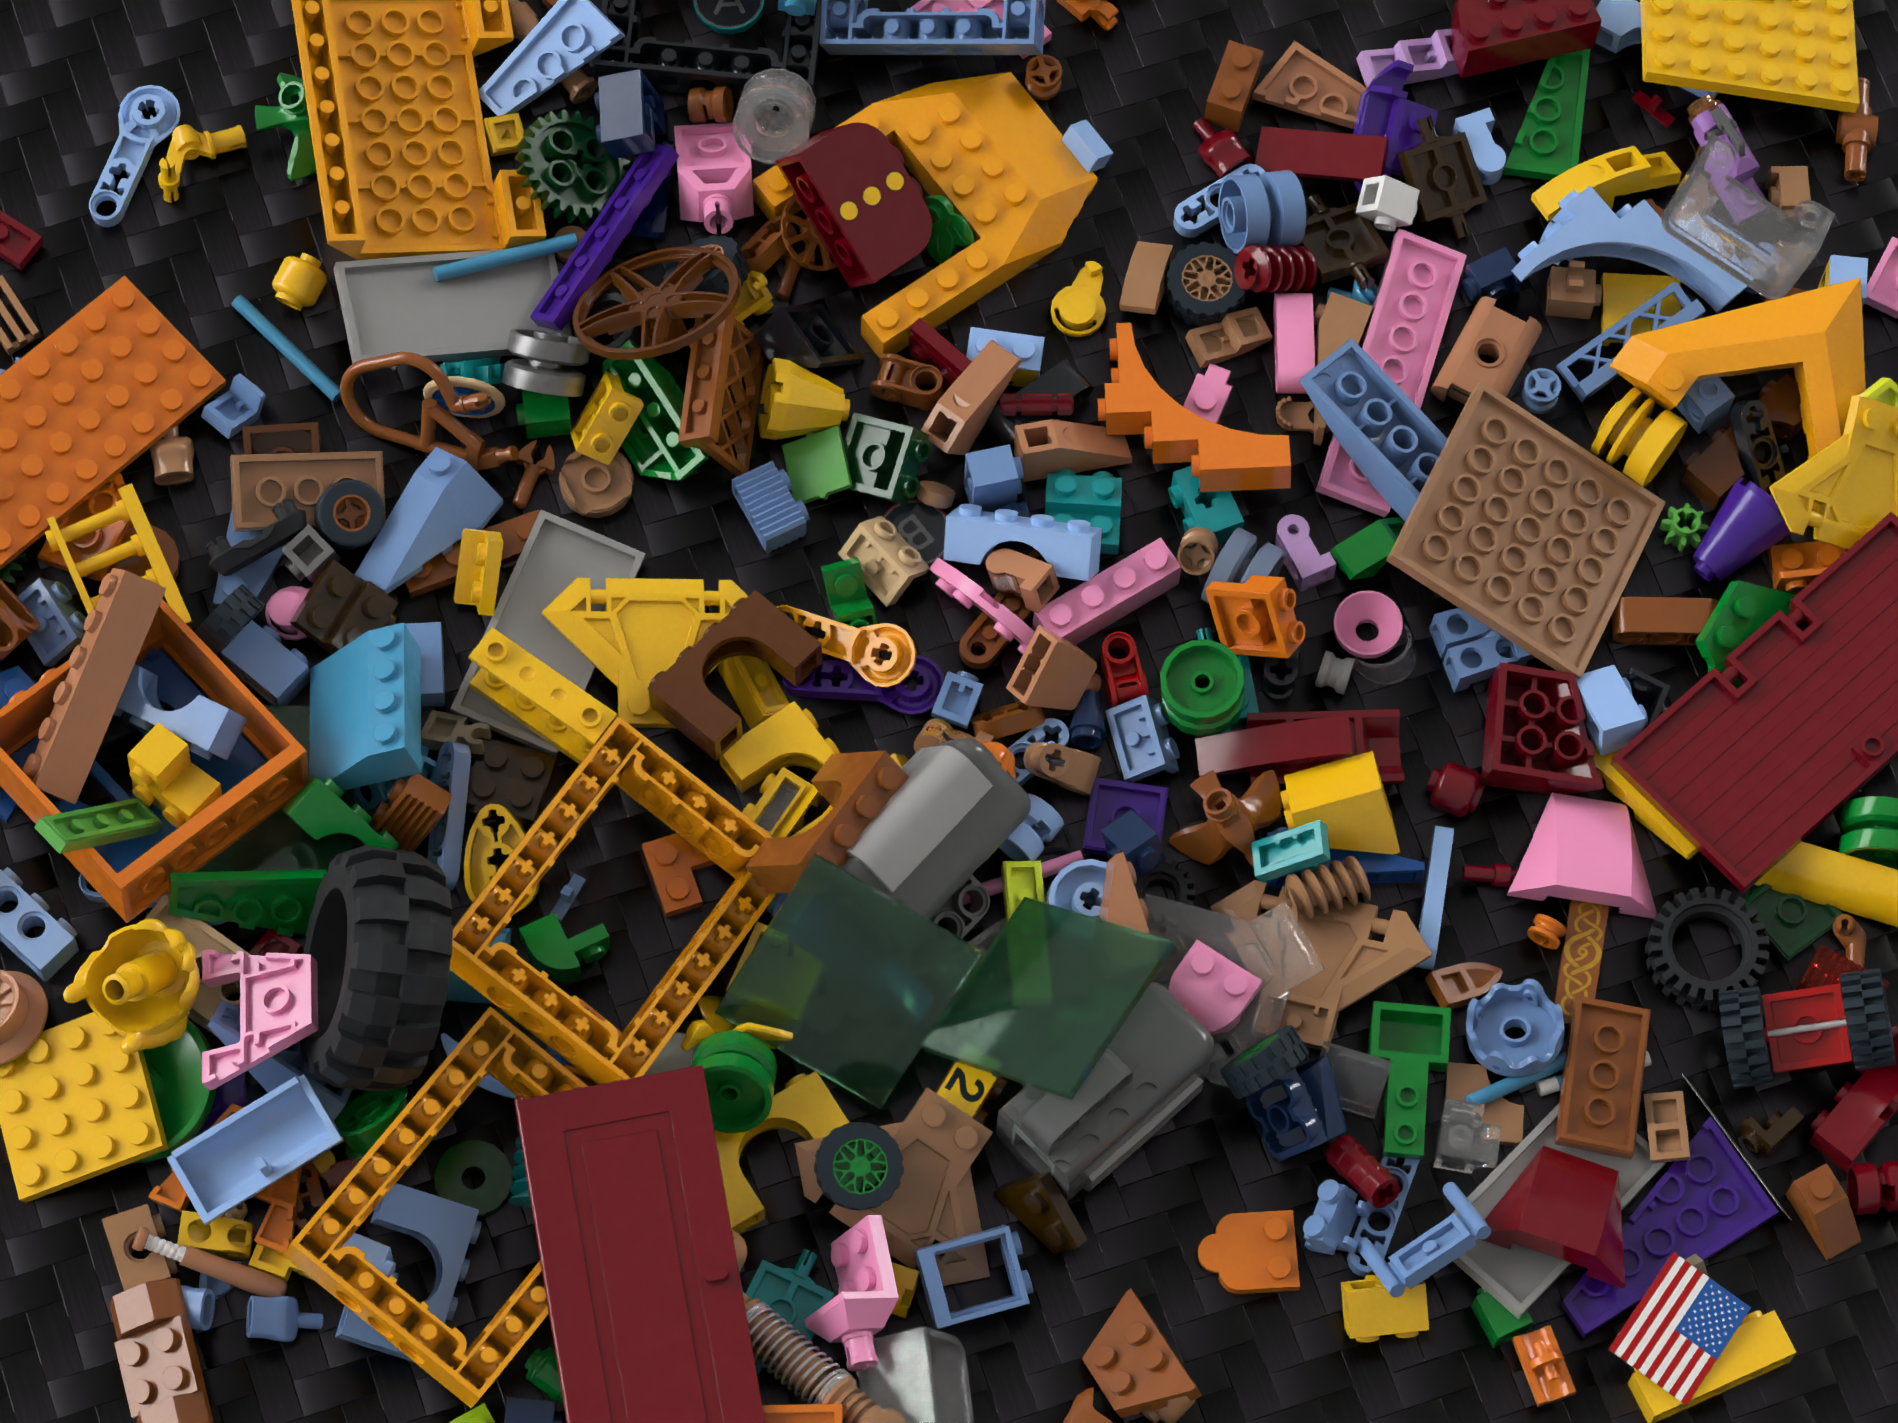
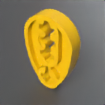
(483, 845)

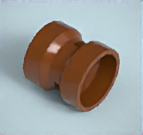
(710, 105)

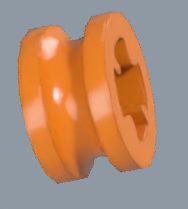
(1546, 931)

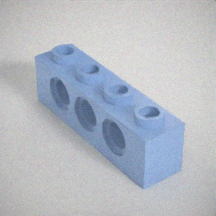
(41, 954)

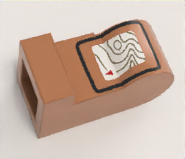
(1023, 576)

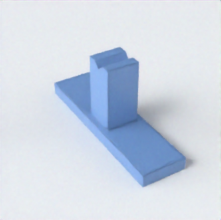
(568, 896)

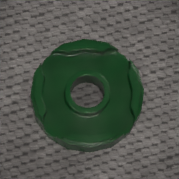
(480, 1157)

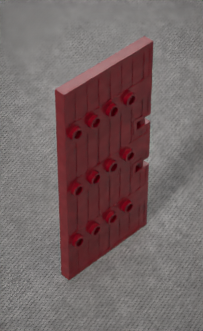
(1803, 733)

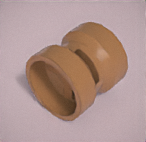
(1194, 558)

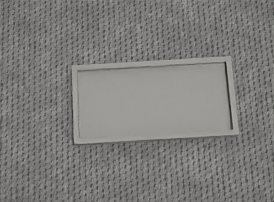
(401, 307)
(547, 565)
(1521, 1274)

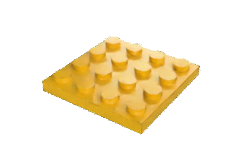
(76, 1108)

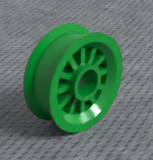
(367, 1118)

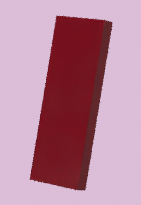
(1322, 154)

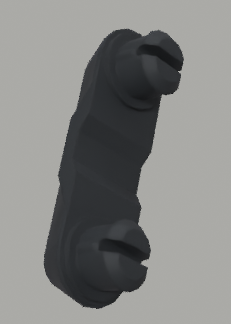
(230, 559)

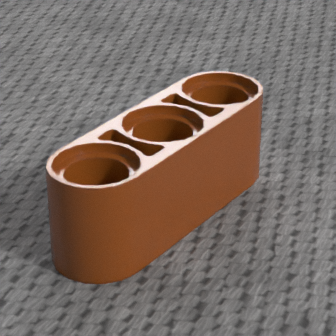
(1660, 620)

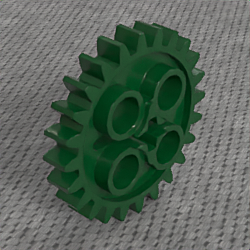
(570, 165)

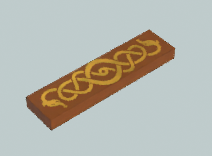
(1581, 954)

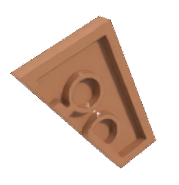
(1311, 87)

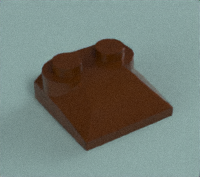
(282, 438)

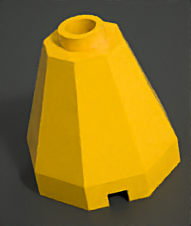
(798, 402)

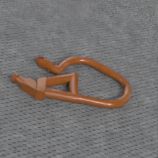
(432, 412)

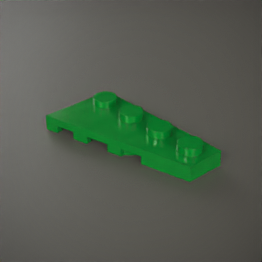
(1553, 121)
(251, 898)

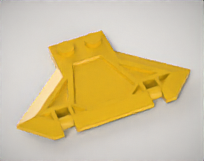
(1849, 479)
(639, 631)

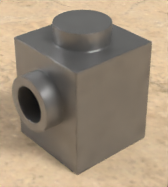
(308, 554)

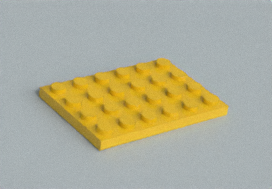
(1754, 49)

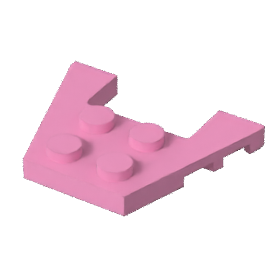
(275, 1008)

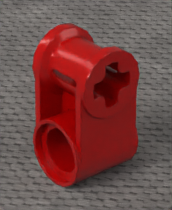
(1122, 677)

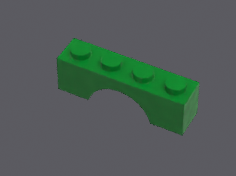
(322, 813)

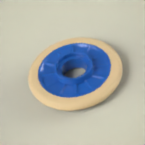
(468, 386)

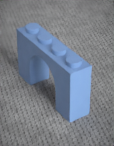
(446, 1232)

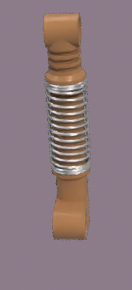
(803, 1366)

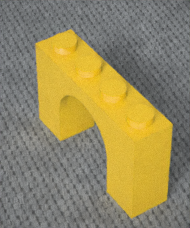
(778, 742)
(802, 1108)

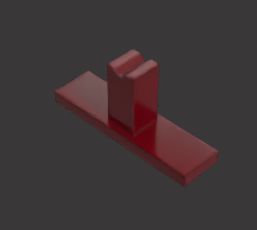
(1653, 107)

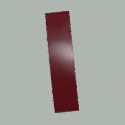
(1274, 745)

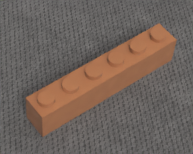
(93, 684)

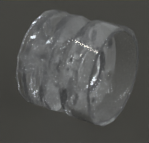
(768, 133)

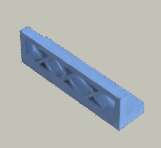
(1605, 375)

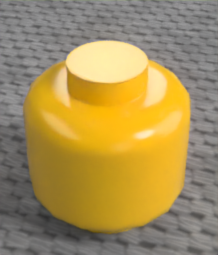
(299, 281)

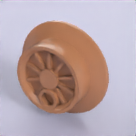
(21, 1014)

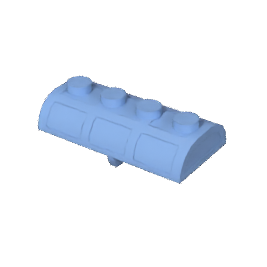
(254, 1148)

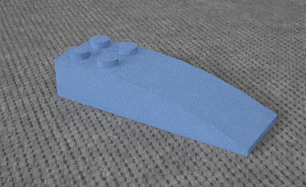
(1375, 424)

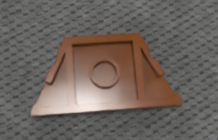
(1136, 1362)

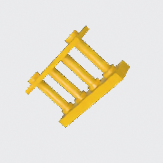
(141, 543)
(538, 696)

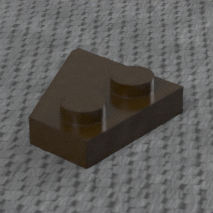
(1043, 1211)

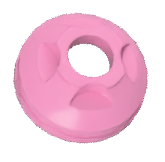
(1368, 608)

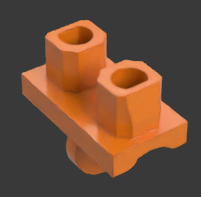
(1544, 1365)

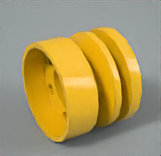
(1640, 438)

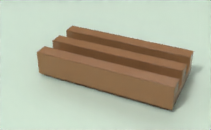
(22, 340)

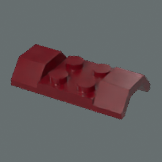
(1369, 732)

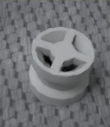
(1334, 672)

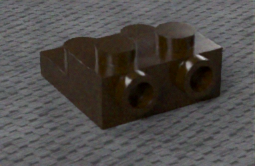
(342, 608)
(511, 778)

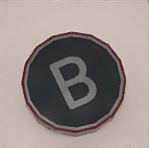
(920, 527)

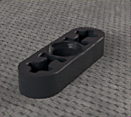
(1746, 443)

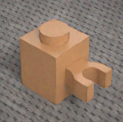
(1572, 291)

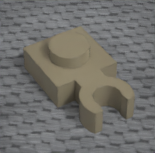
(454, 728)

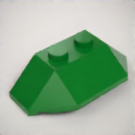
(654, 435)

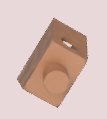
(1053, 672)

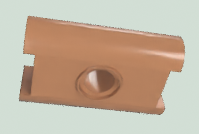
(1491, 334)

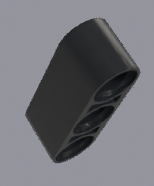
(1059, 379)

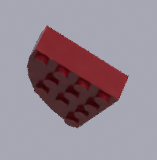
(1516, 32)

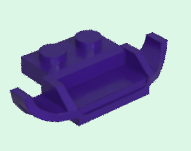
(1389, 114)

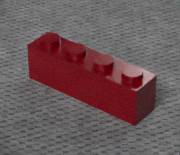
(1859, 1113)

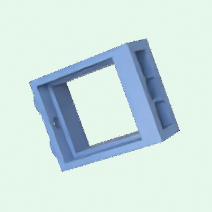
(933, 1288)

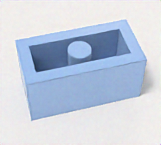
(1087, 146)

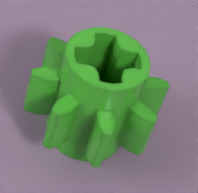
(1683, 527)

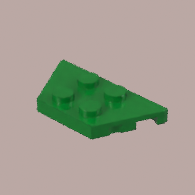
(1736, 617)

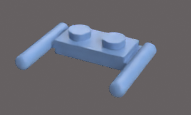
(1430, 1250)

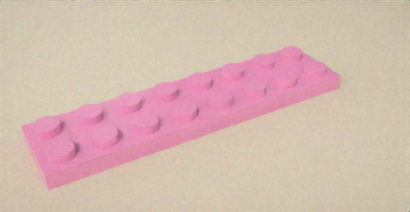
(1402, 341)

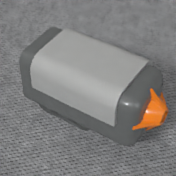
(941, 829)

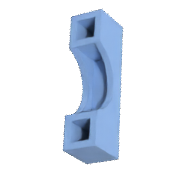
(1622, 28)
(1069, 546)

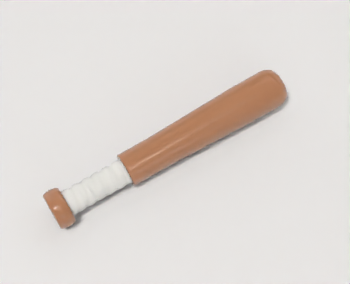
(225, 1270)

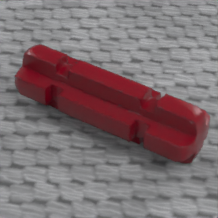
(1036, 404)

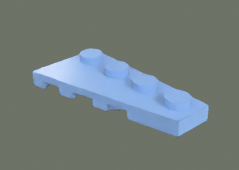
(553, 50)

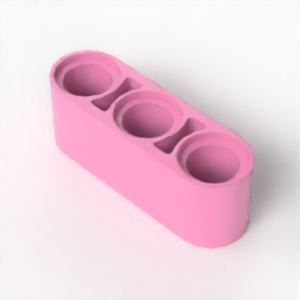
(1293, 340)

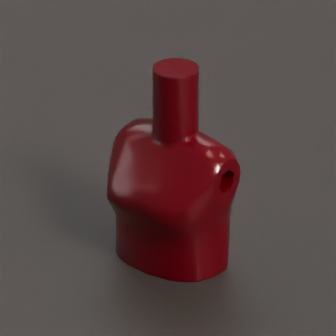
(1221, 149)

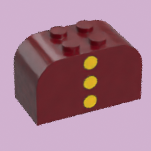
(859, 200)

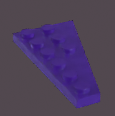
(1689, 1211)

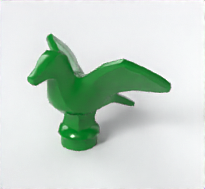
(291, 116)

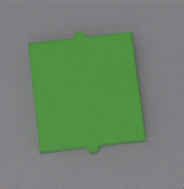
(817, 465)

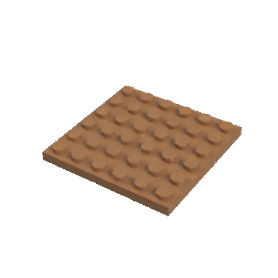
(1526, 531)

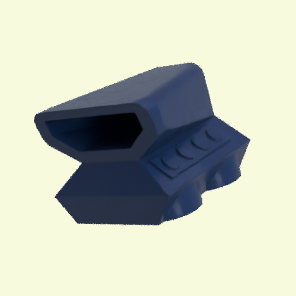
(1298, 1109)

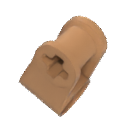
(1066, 766)

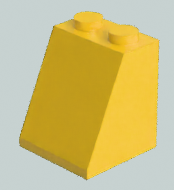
(1345, 798)

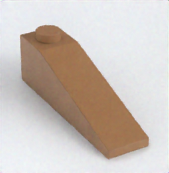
(1337, 323)

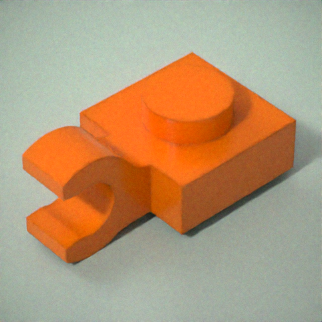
(1100, 10)

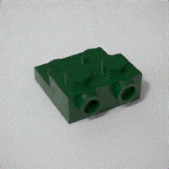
(885, 458)

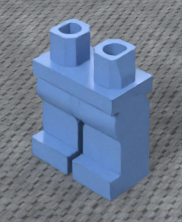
(1471, 648)

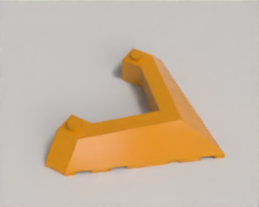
(1810, 331)

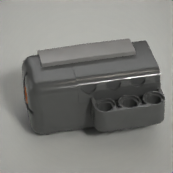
(1128, 1097)

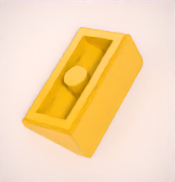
(752, 688)

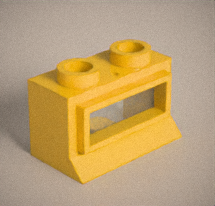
(783, 803)

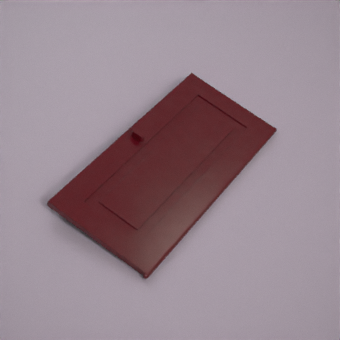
(639, 1253)

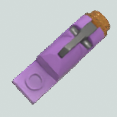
(1711, 117)

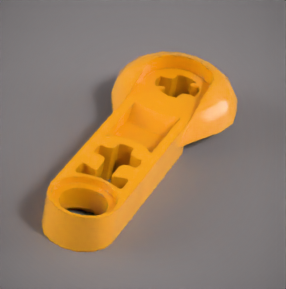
(862, 646)

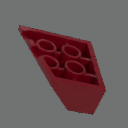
(1537, 733)

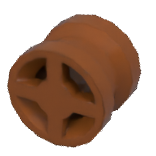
(1045, 68)

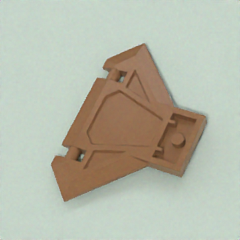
(1345, 947)
(934, 1191)

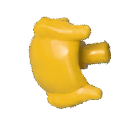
(140, 984)

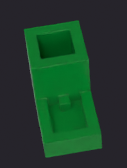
(559, 956)

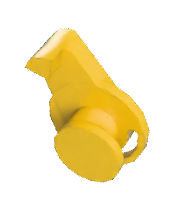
(1081, 302)

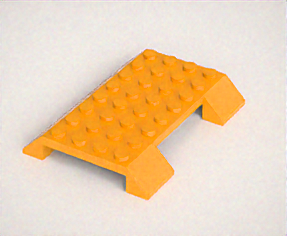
(405, 127)

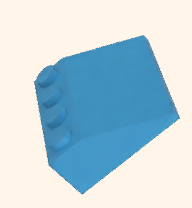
(367, 710)

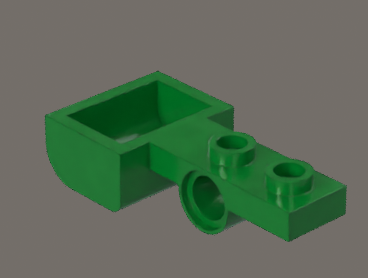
(1416, 1043)

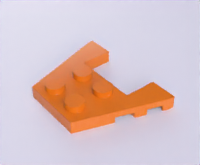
(279, 1223)

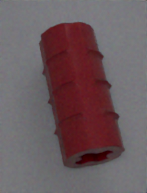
(1363, 1171)

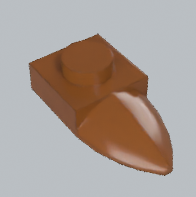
(1462, 982)

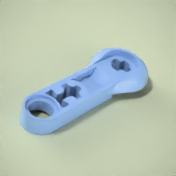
(134, 147)

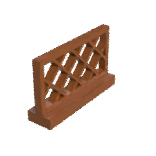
(708, 393)

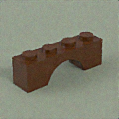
(1716, 470)

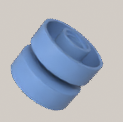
(1262, 210)

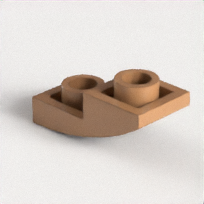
(1145, 278)

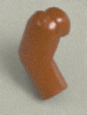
(1851, 937)

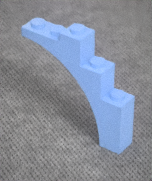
(1591, 228)

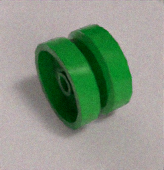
(1202, 687)
(1870, 830)
(738, 1079)

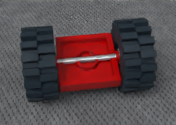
(1806, 1028)

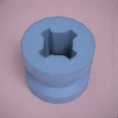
(1543, 382)

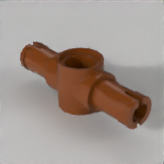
(1857, 134)

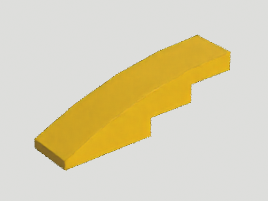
(1643, 810)

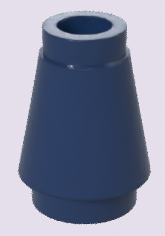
(1088, 723)

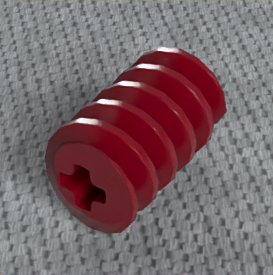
(1275, 269)

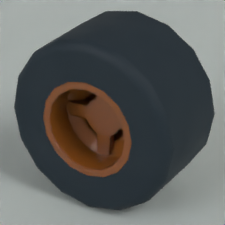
(360, 508)

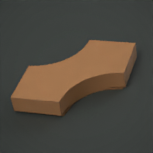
(1468, 1078)

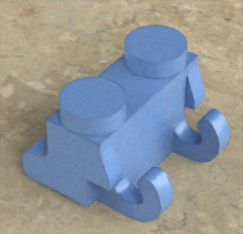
(1333, 1219)

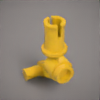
(188, 145)

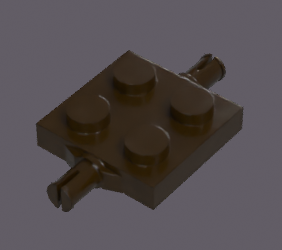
(1444, 175)
(1342, 242)

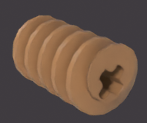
(1326, 886)

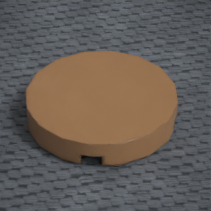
(594, 487)

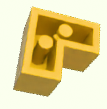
(168, 778)

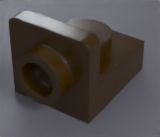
(1777, 1131)

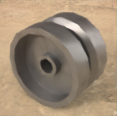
(545, 368)

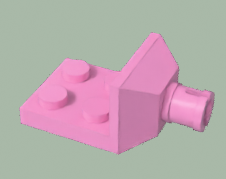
(712, 176)
(864, 1293)

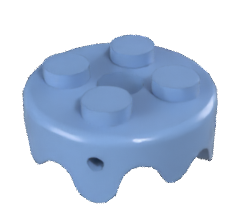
(1519, 1007)

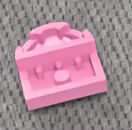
(1213, 988)

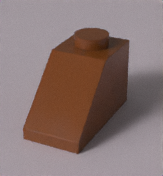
(1825, 1211)

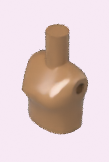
(173, 459)

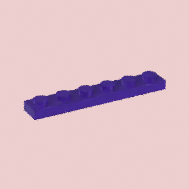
(604, 237)

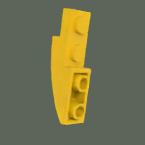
(1610, 176)

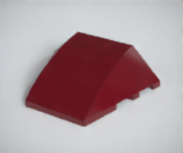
(1566, 1212)

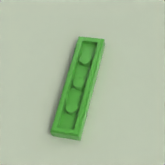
(98, 825)

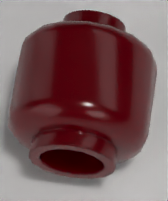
(1455, 789)

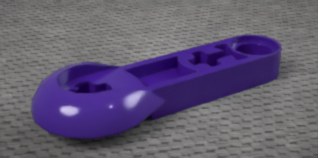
(857, 688)

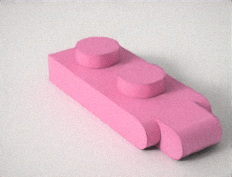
(1209, 393)

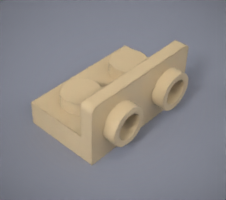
(885, 558)

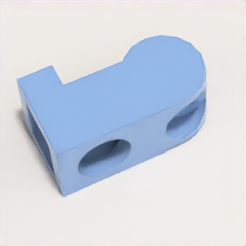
(1486, 154)

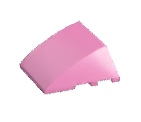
(1586, 855)

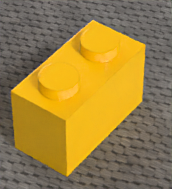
(1374, 1312)

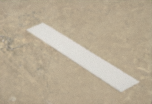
(1736, 1146)

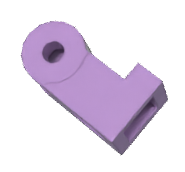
(1302, 558)

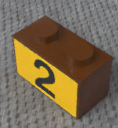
(971, 1090)

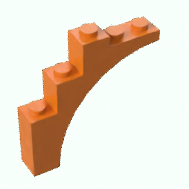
(1218, 455)

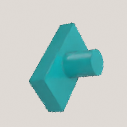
(1291, 851)

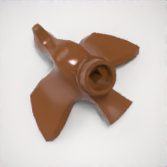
(1230, 819)

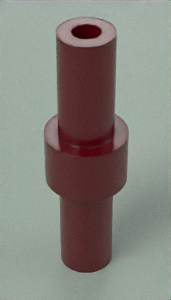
(1499, 874)

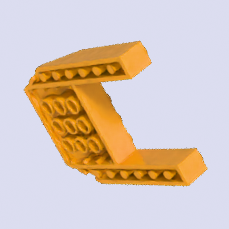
(999, 168)

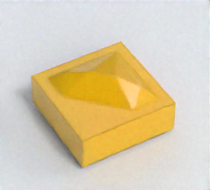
(503, 133)

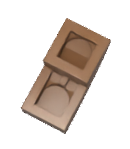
(1229, 338)
(1667, 1127)

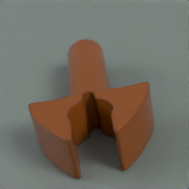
(789, 274)
(532, 472)

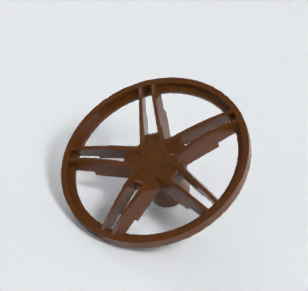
(660, 307)

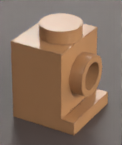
(1787, 186)

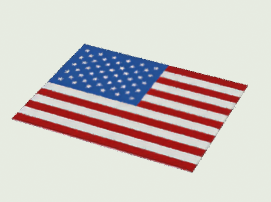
(1679, 1328)

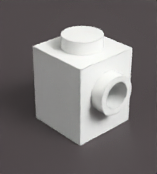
(1387, 202)

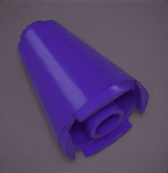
(1740, 532)

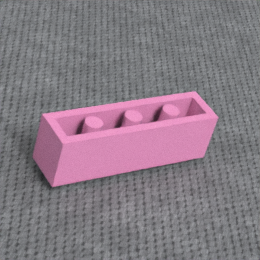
(1111, 593)

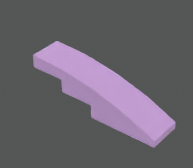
(1430, 58)

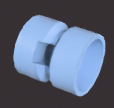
(1039, 827)

